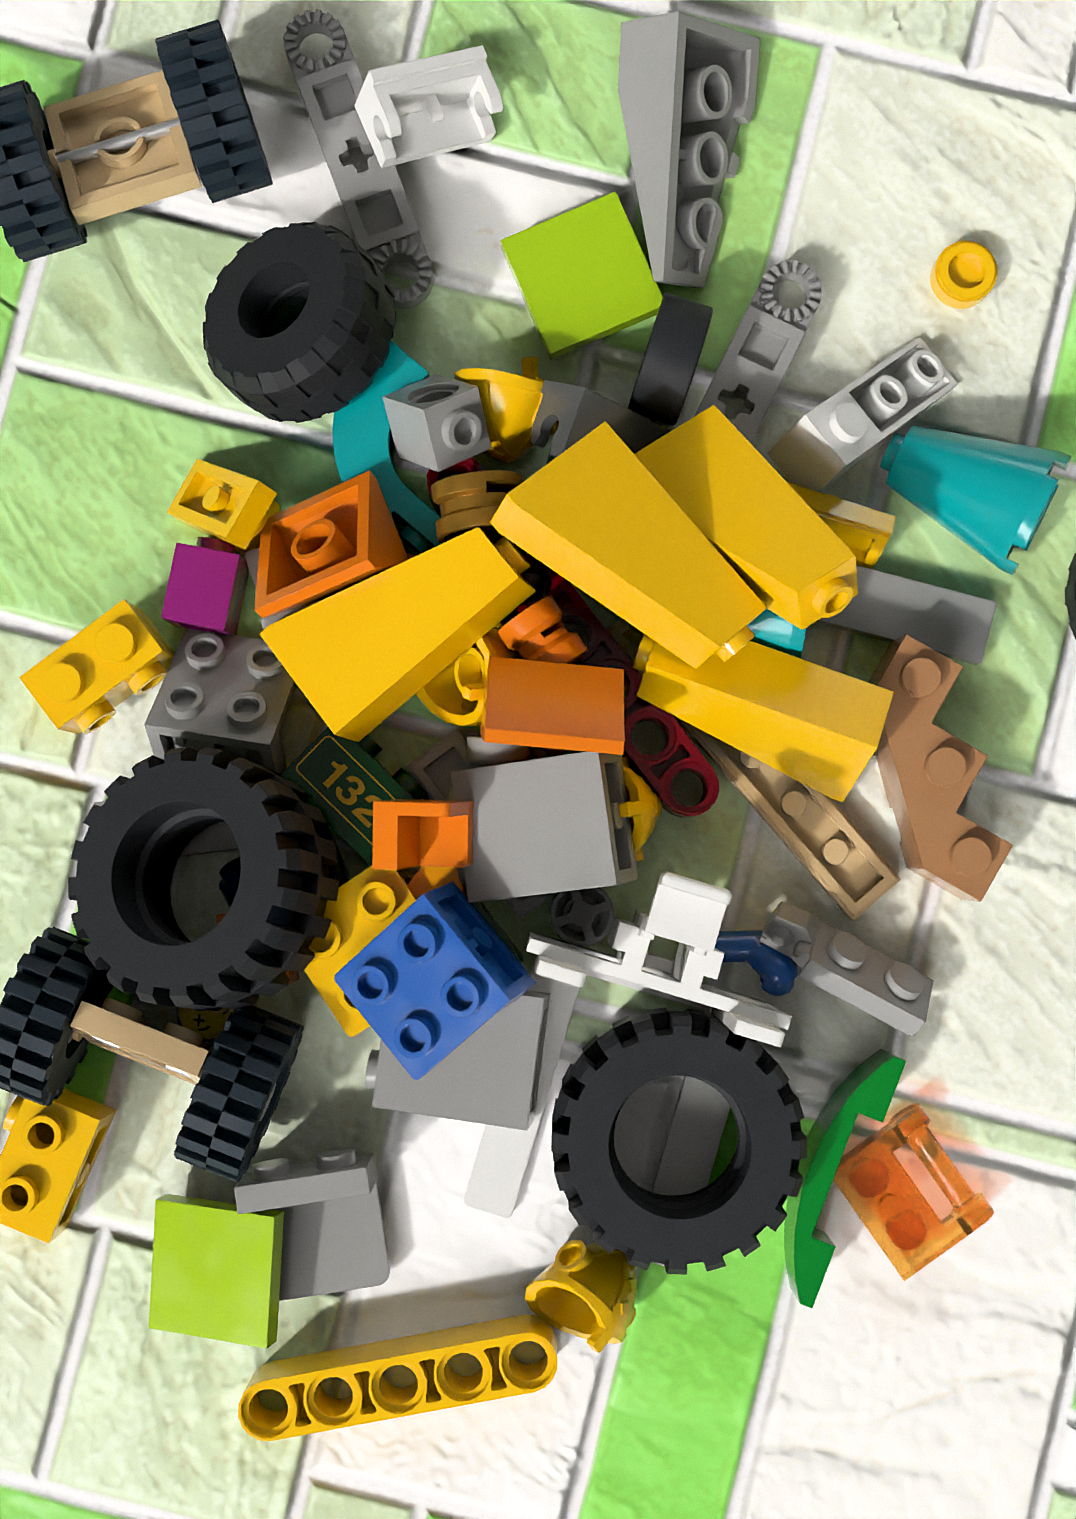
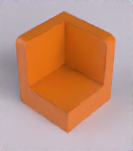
(422, 833)

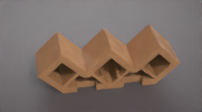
(930, 774)

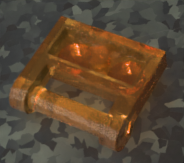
(892, 1203)

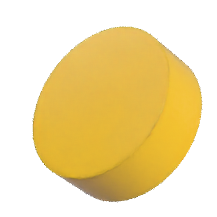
(963, 274)

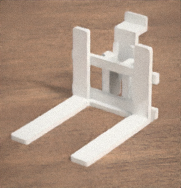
(681, 912)

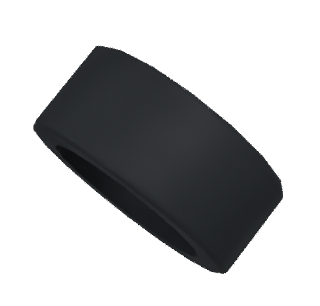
(670, 359)

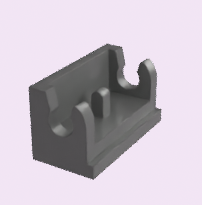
(581, 412)

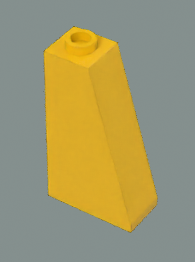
(754, 519)
(631, 548)
(399, 629)
(773, 708)

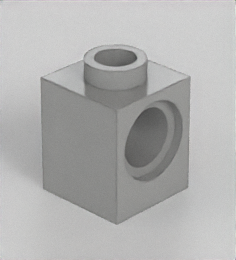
(437, 422)

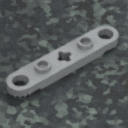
(373, 198)
(763, 346)

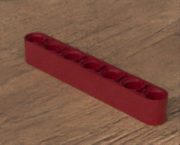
(678, 751)

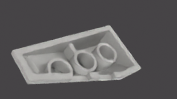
(682, 104)

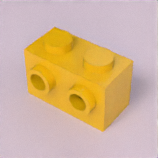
(99, 669)
(49, 1161)

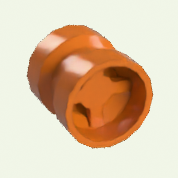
(541, 634)

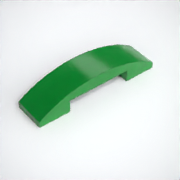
(865, 1092)

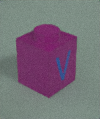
(206, 587)

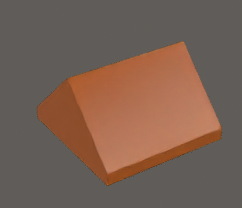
(325, 546)
(553, 706)

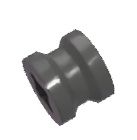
(585, 922)

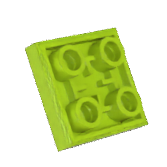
(582, 275)
(216, 1271)

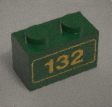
(345, 781)

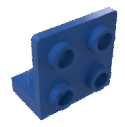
(433, 979)

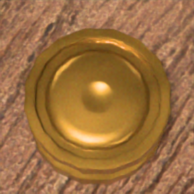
(471, 501)

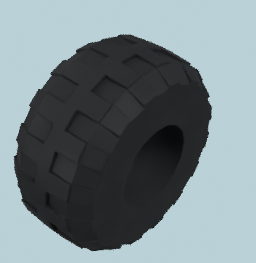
(299, 322)

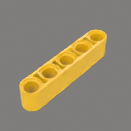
(377, 1399)

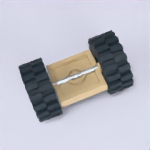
(126, 144)
(63, 1004)

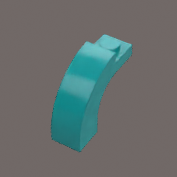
(366, 443)

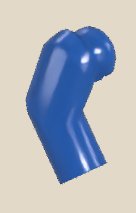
(775, 969)

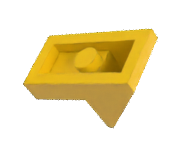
(224, 505)

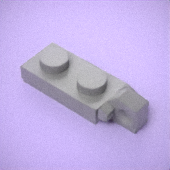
(850, 968)

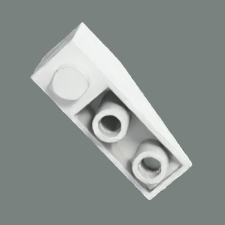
(861, 417)

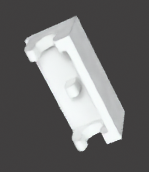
(429, 106)

